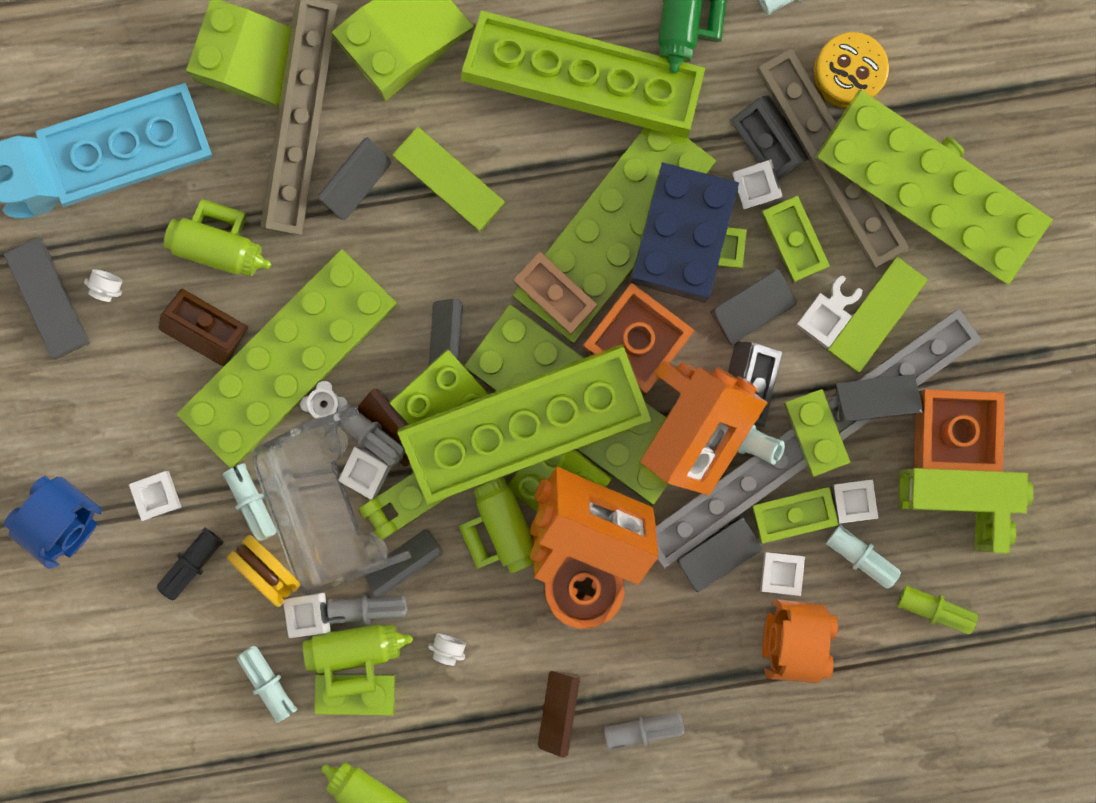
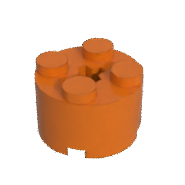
(588, 610)
(799, 641)

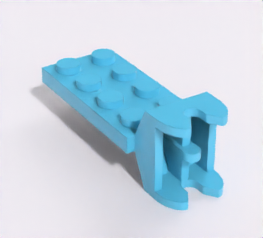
(101, 152)

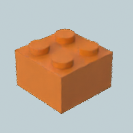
(645, 330)
(960, 431)

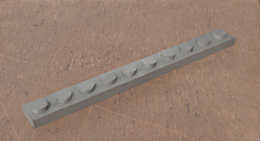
(758, 477)

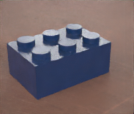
(684, 232)

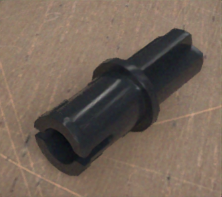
(189, 564)

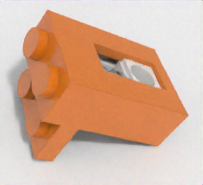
(702, 426)
(591, 526)

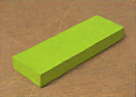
(448, 179)
(877, 315)

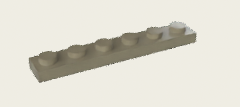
(299, 116)
(811, 126)

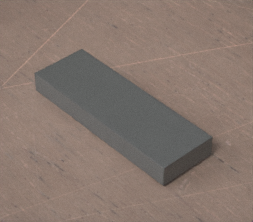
(46, 298)

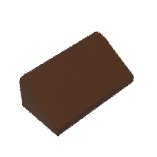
(202, 327)
(377, 408)
(558, 713)

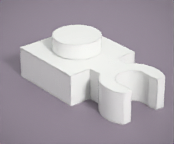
(826, 316)

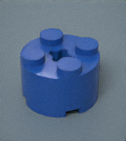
(52, 520)

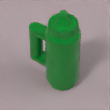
(681, 29)

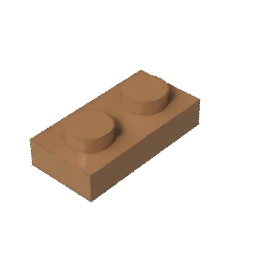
(555, 293)

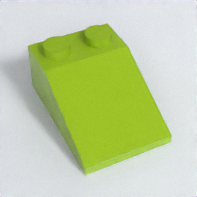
(399, 39)
(240, 53)

